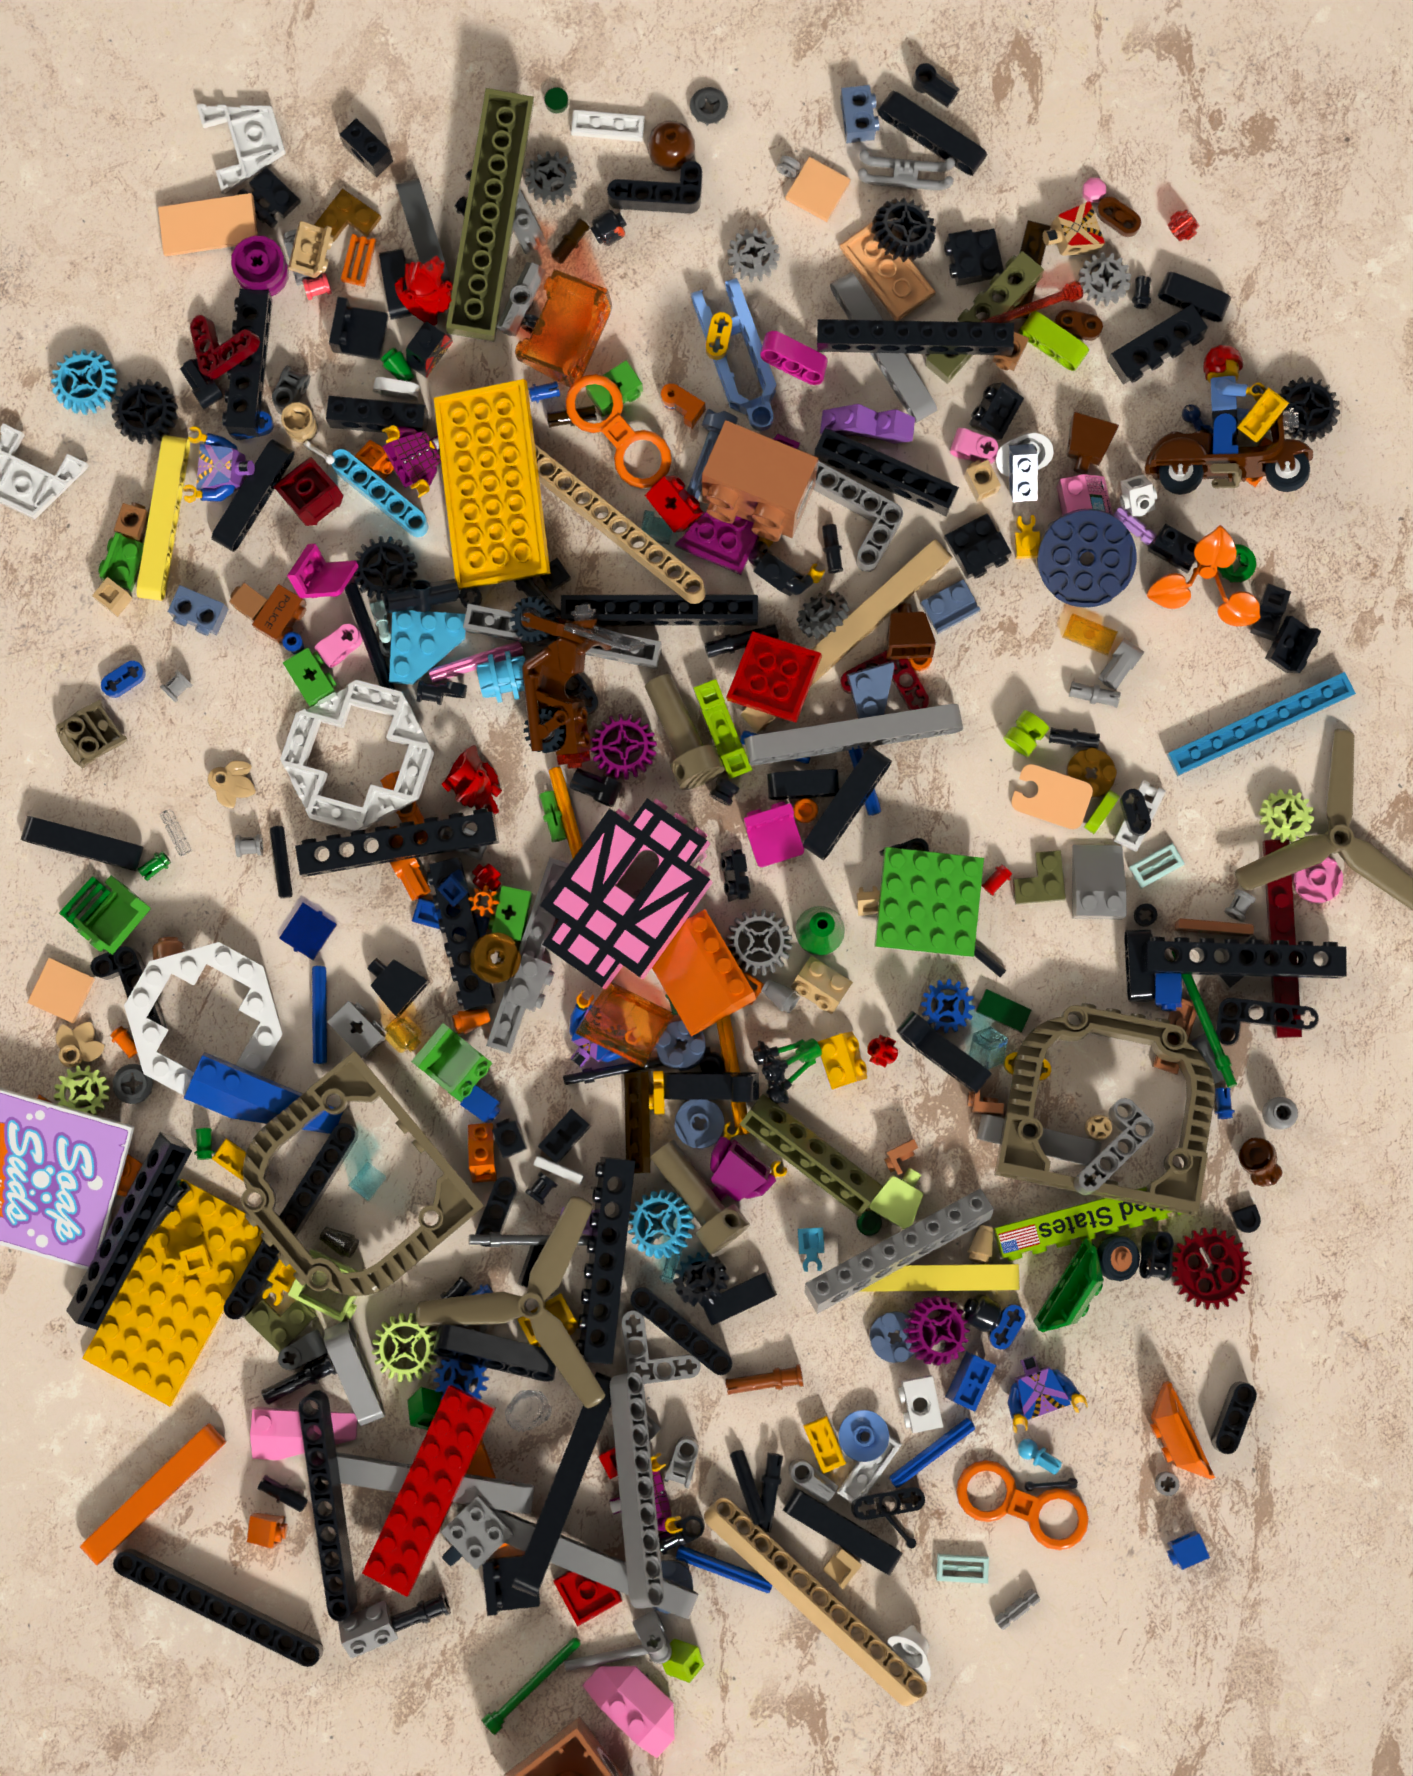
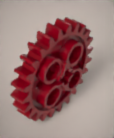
(1230, 1258)

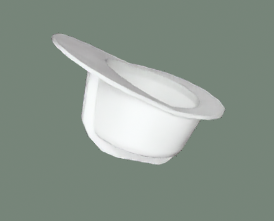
(1041, 443)
(913, 1650)

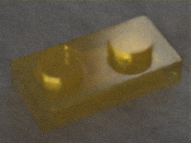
(1089, 634)

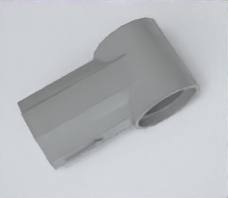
(1123, 660)
(814, 1481)

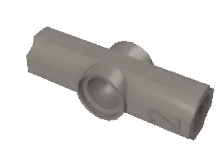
(526, 286)

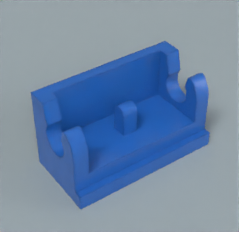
(970, 1381)

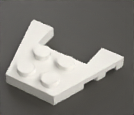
(254, 138)
(27, 486)

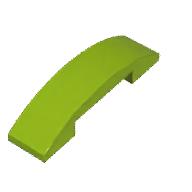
(722, 729)

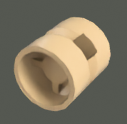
(299, 422)

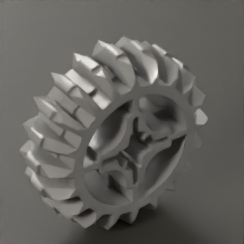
(750, 933)

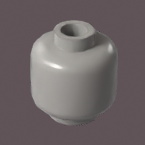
(1287, 1109)

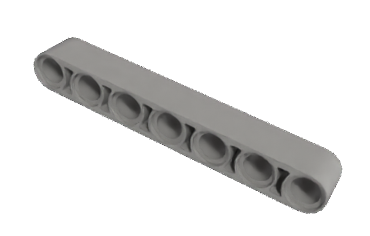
(894, 366)

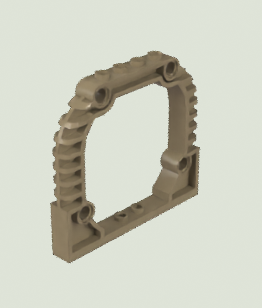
(353, 1083)
(1022, 1156)

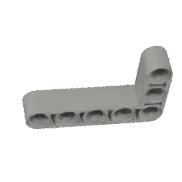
(856, 504)

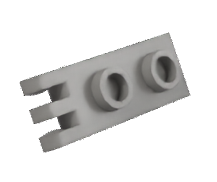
(526, 227)

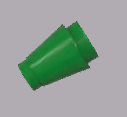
(397, 365)

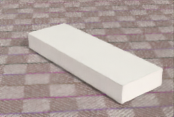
(607, 125)
(867, 1473)

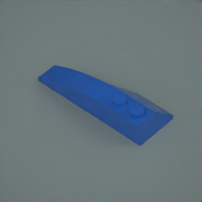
(246, 1095)

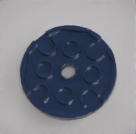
(1071, 537)

